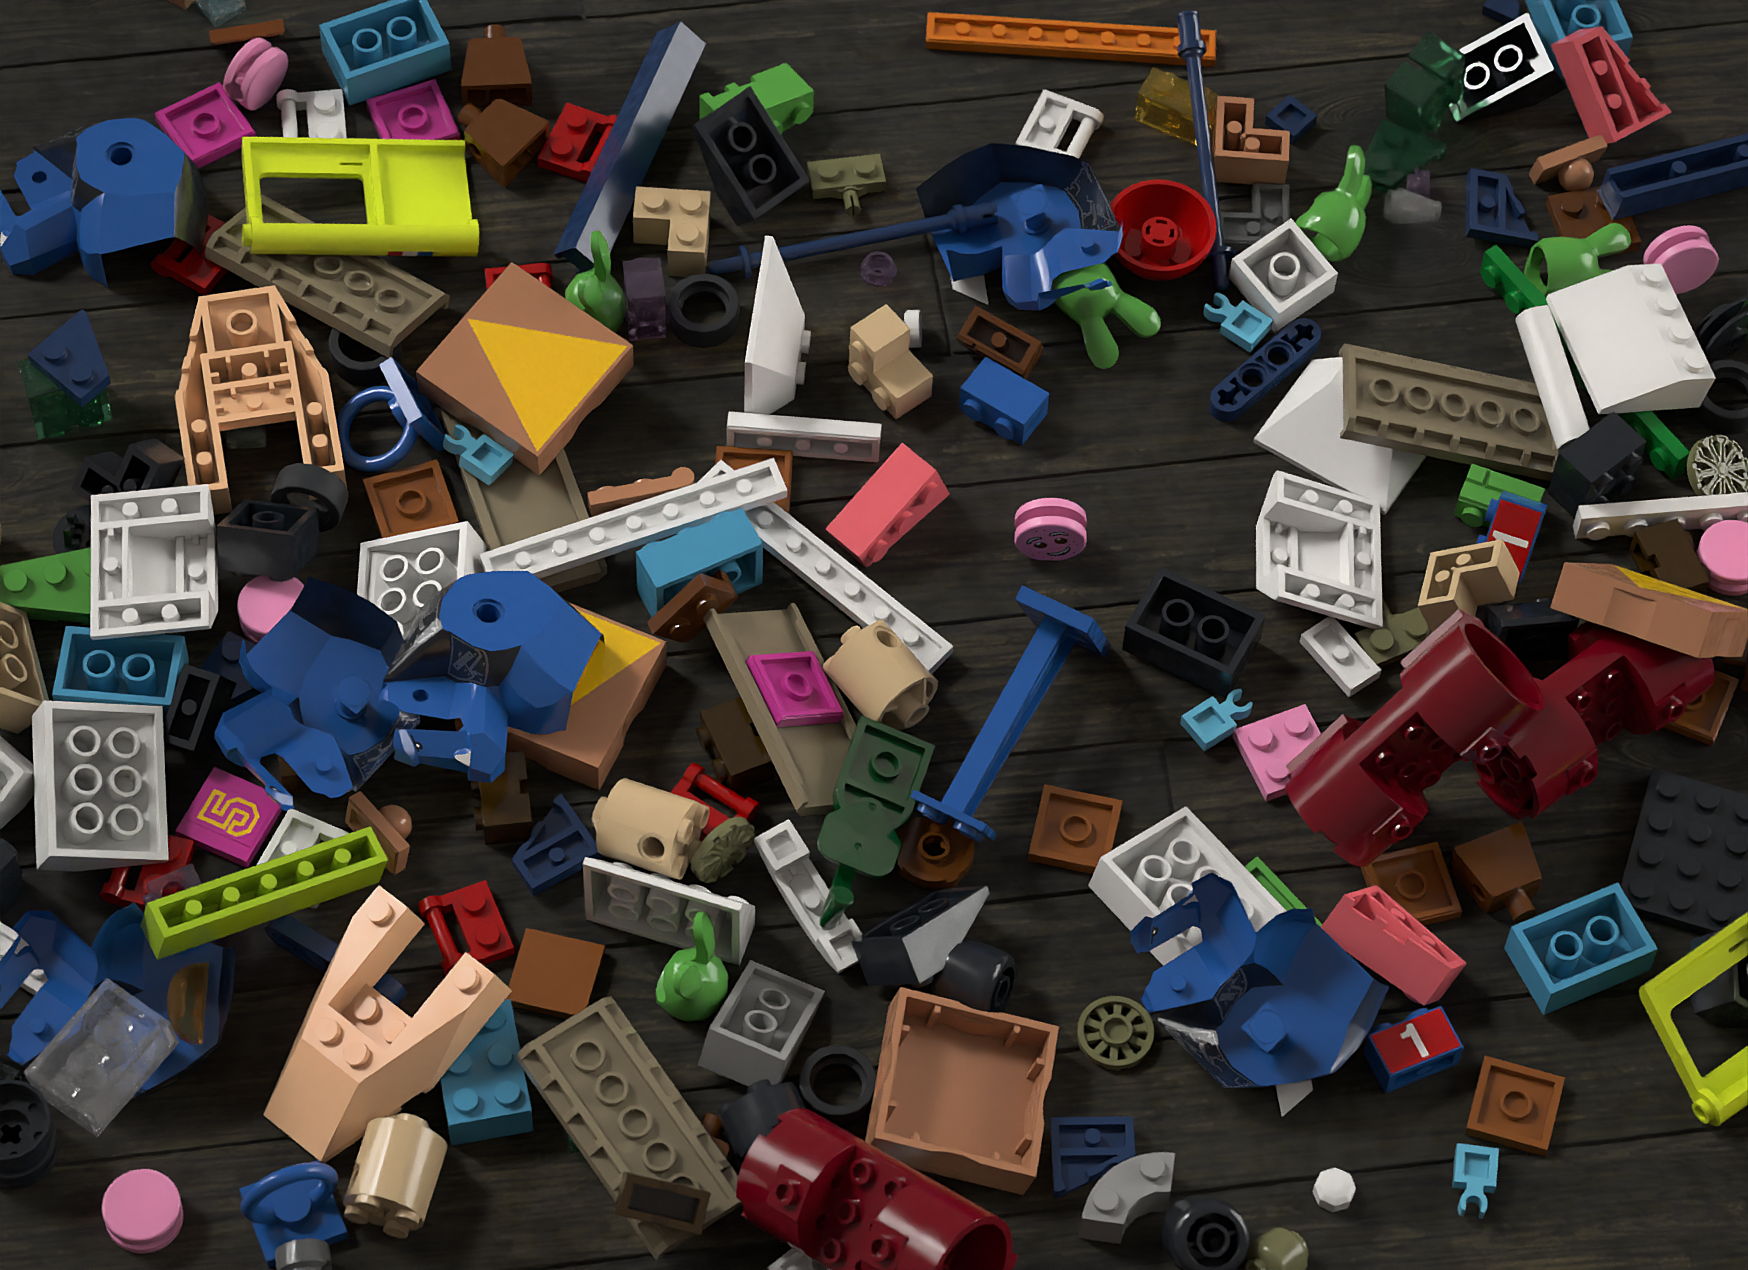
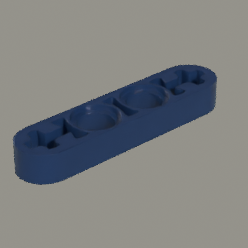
(1268, 372)
(319, 951)

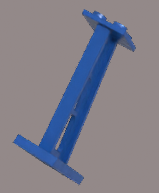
(1056, 636)

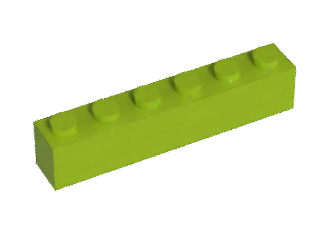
(263, 892)

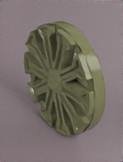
(1717, 467)
(722, 849)
(1115, 1032)

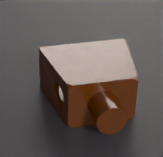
(496, 70)
(503, 138)
(1499, 871)

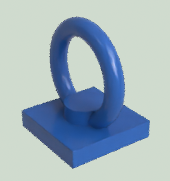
(409, 408)
(293, 1206)

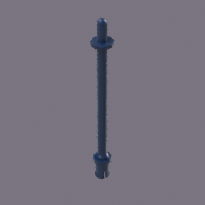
(1192, 50)
(957, 219)

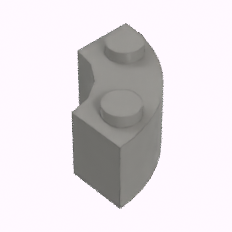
(1125, 1194)

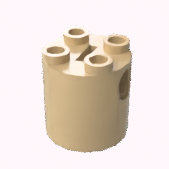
(882, 676)
(649, 828)
(395, 1174)

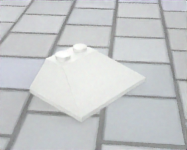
(774, 338)
(1308, 431)
(1320, 550)
(153, 562)

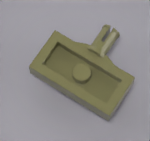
(847, 179)
(1396, 638)

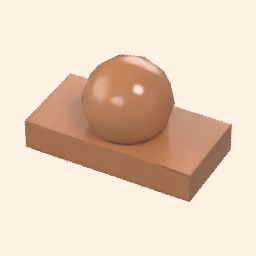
(1570, 164)
(389, 824)

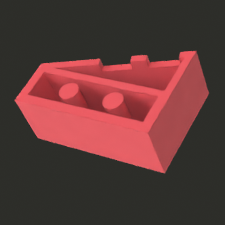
(1604, 85)
(887, 506)
(1393, 944)

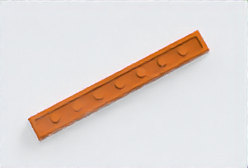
(1060, 39)

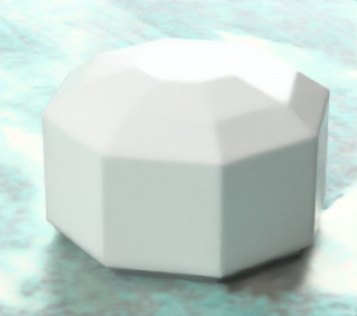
(1334, 1189)

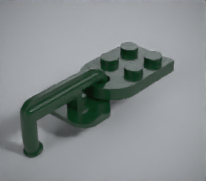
(869, 808)

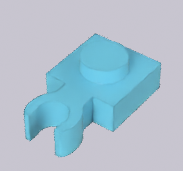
(1240, 324)
(479, 457)
(1214, 721)
(1476, 1173)

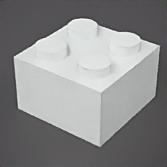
(1283, 274)

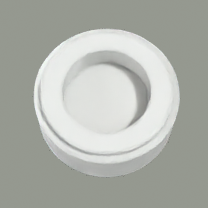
(913, 320)

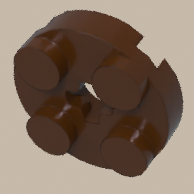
(933, 871)

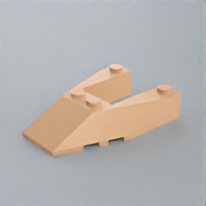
(246, 371)
(363, 1053)

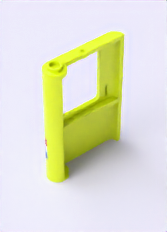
(411, 193)
(1726, 1087)

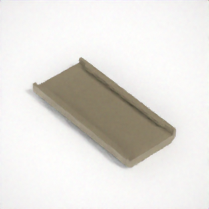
(348, 292)
(1445, 412)
(527, 505)
(804, 755)
(627, 1113)

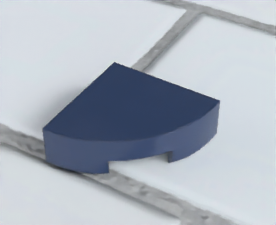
(1501, 10)

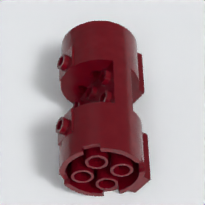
(1603, 688)
(1457, 702)
(860, 1205)

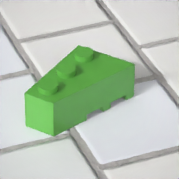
(780, 91)
(50, 586)

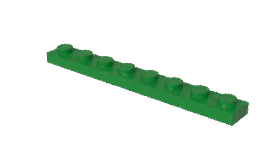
(1520, 294)

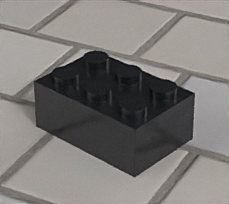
(1193, 632)

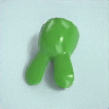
(1340, 213)
(1574, 259)
(597, 290)
(1091, 307)
(694, 978)

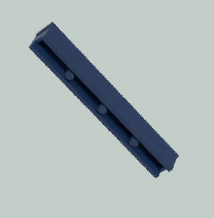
(631, 144)
(1675, 177)

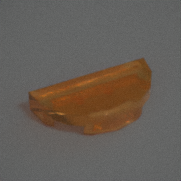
(188, 1002)

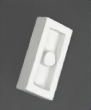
(1340, 656)

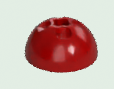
(1164, 229)

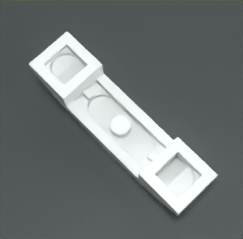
(806, 893)

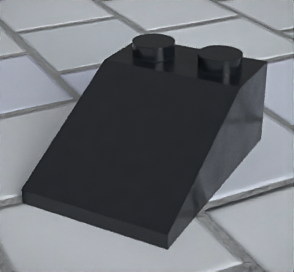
(1507, 72)
(747, 157)
(918, 938)

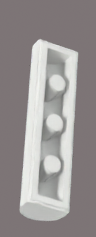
(1552, 375)
(805, 436)

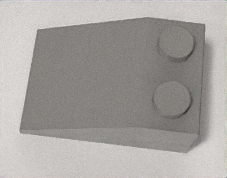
(760, 1026)

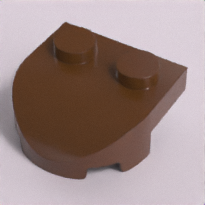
(683, 615)

